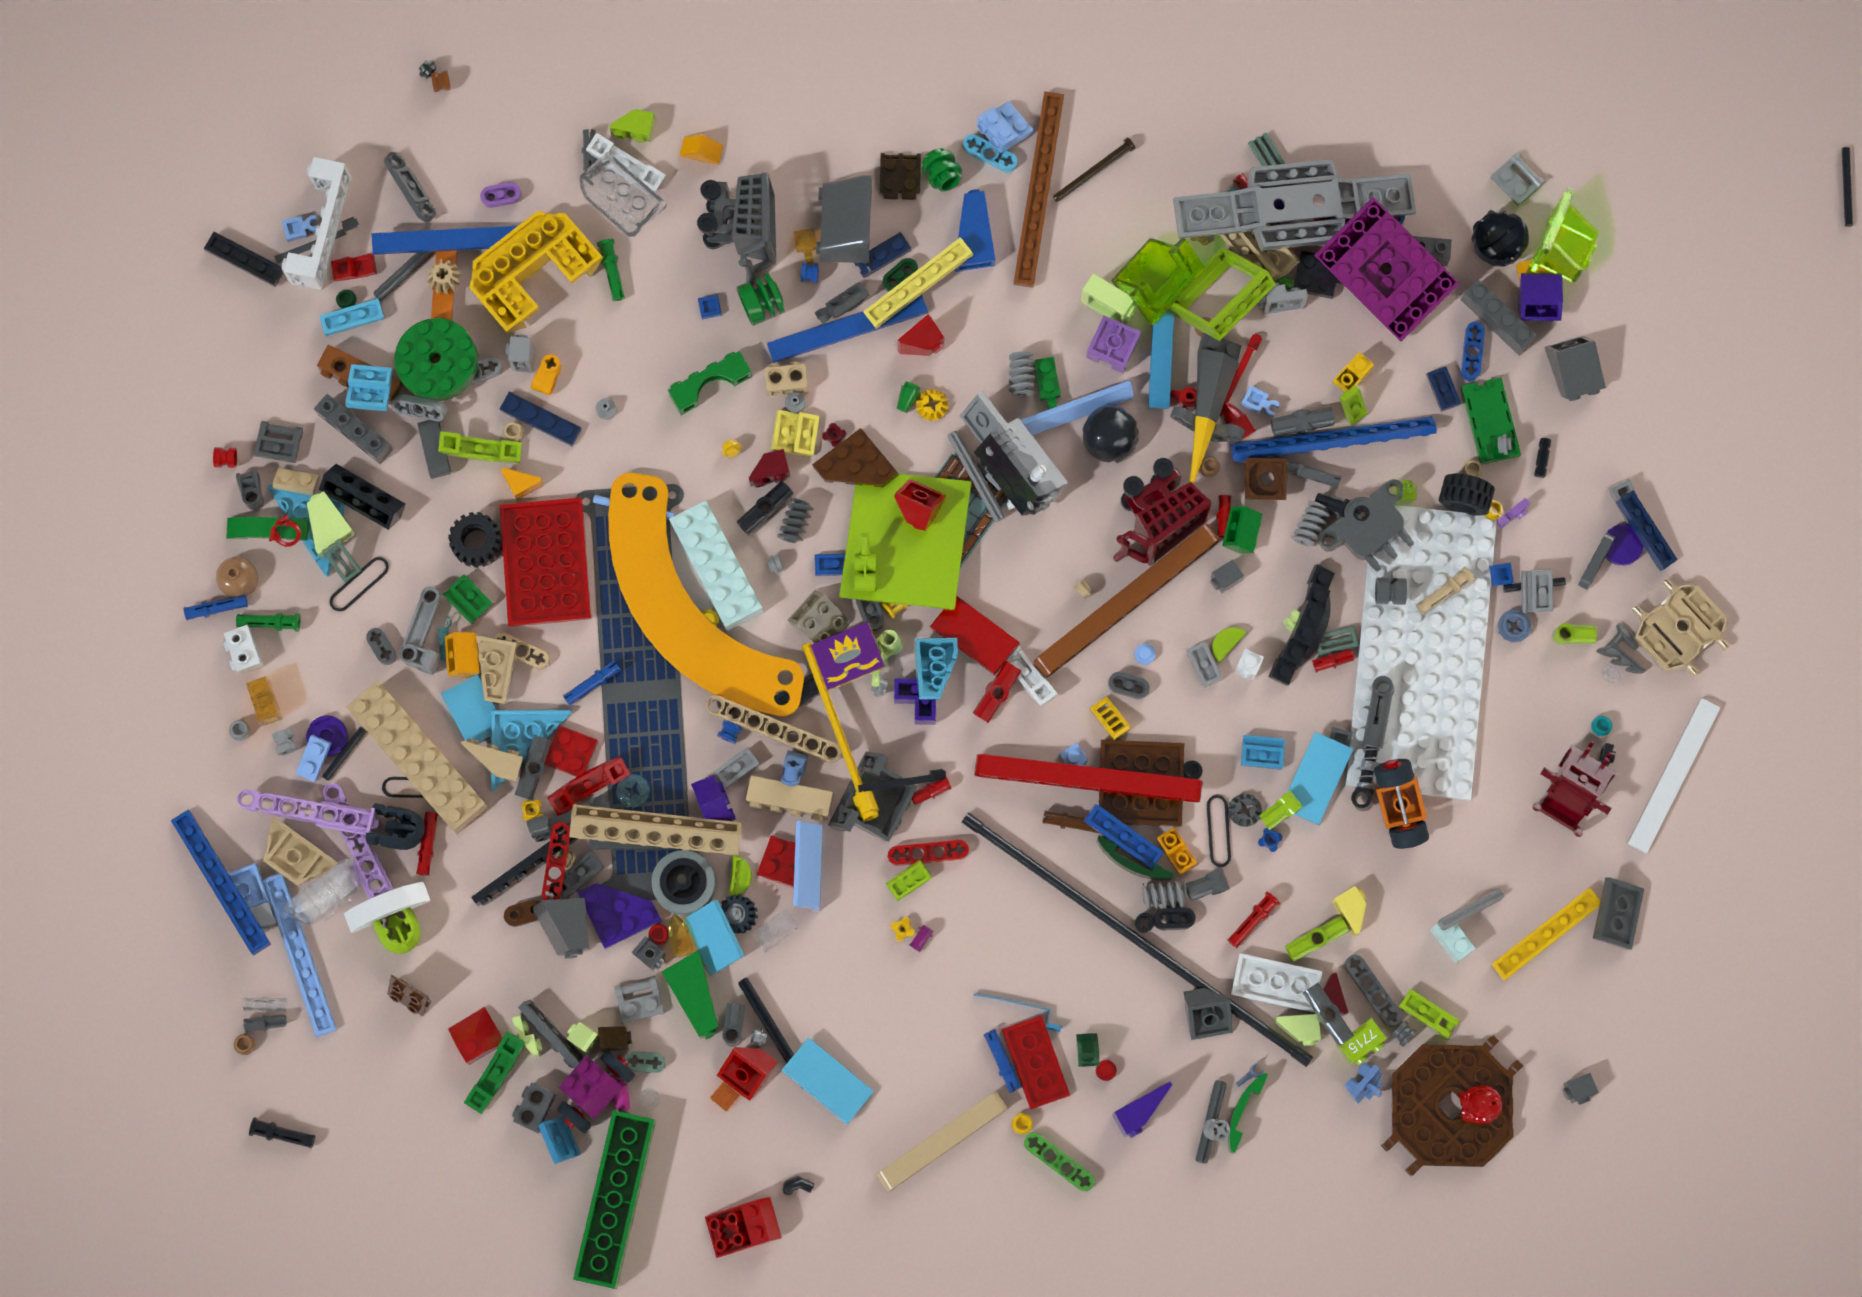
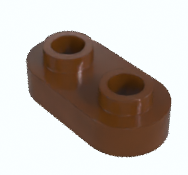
(524, 913)

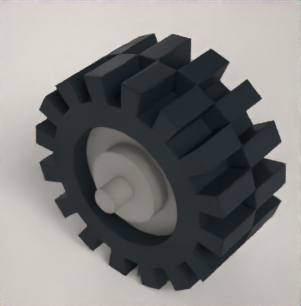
(739, 913)

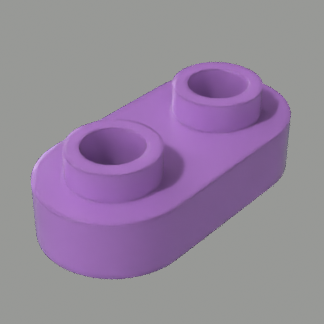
(501, 193)

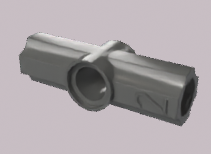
(1302, 421)
(529, 781)
(1336, 1026)

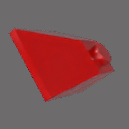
(921, 339)
(919, 504)
(475, 1036)
(747, 1070)

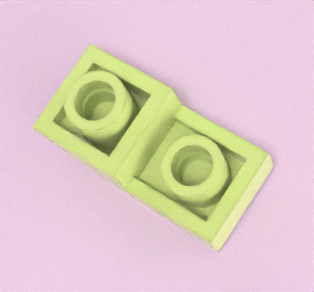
(532, 1044)

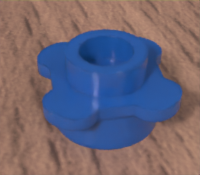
(1276, 837)

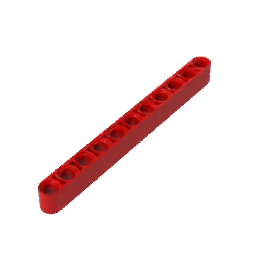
(1088, 778)

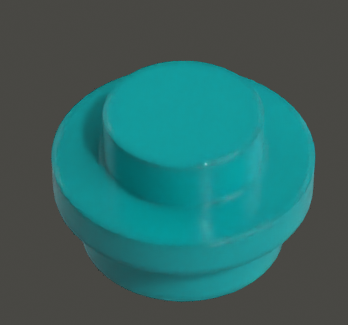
(1601, 725)

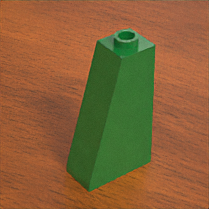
(692, 991)

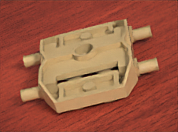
(1684, 604)

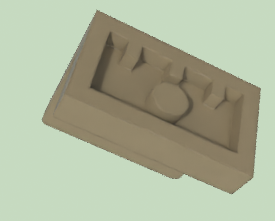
(818, 618)

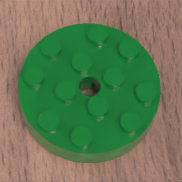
(419, 348)

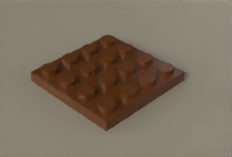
(1143, 757)

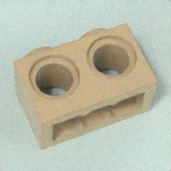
(786, 384)

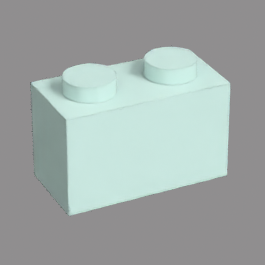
(1453, 941)

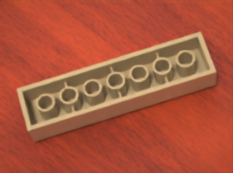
(417, 757)

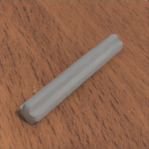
(1470, 909)

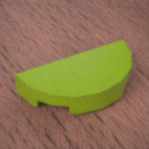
(1225, 642)
(740, 876)

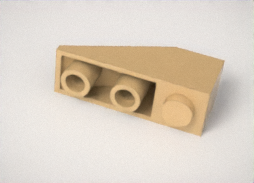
(499, 763)

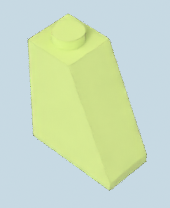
(326, 523)

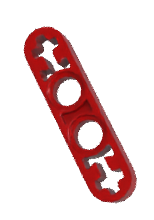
(928, 852)
(556, 862)

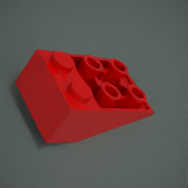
(743, 1227)

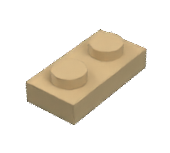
(295, 481)

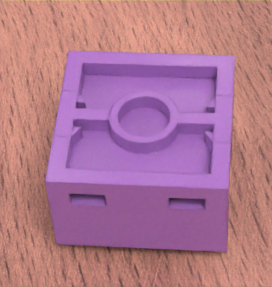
(1113, 344)

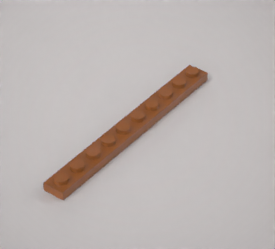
(1038, 189)

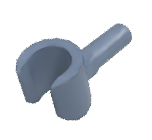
(1249, 1075)

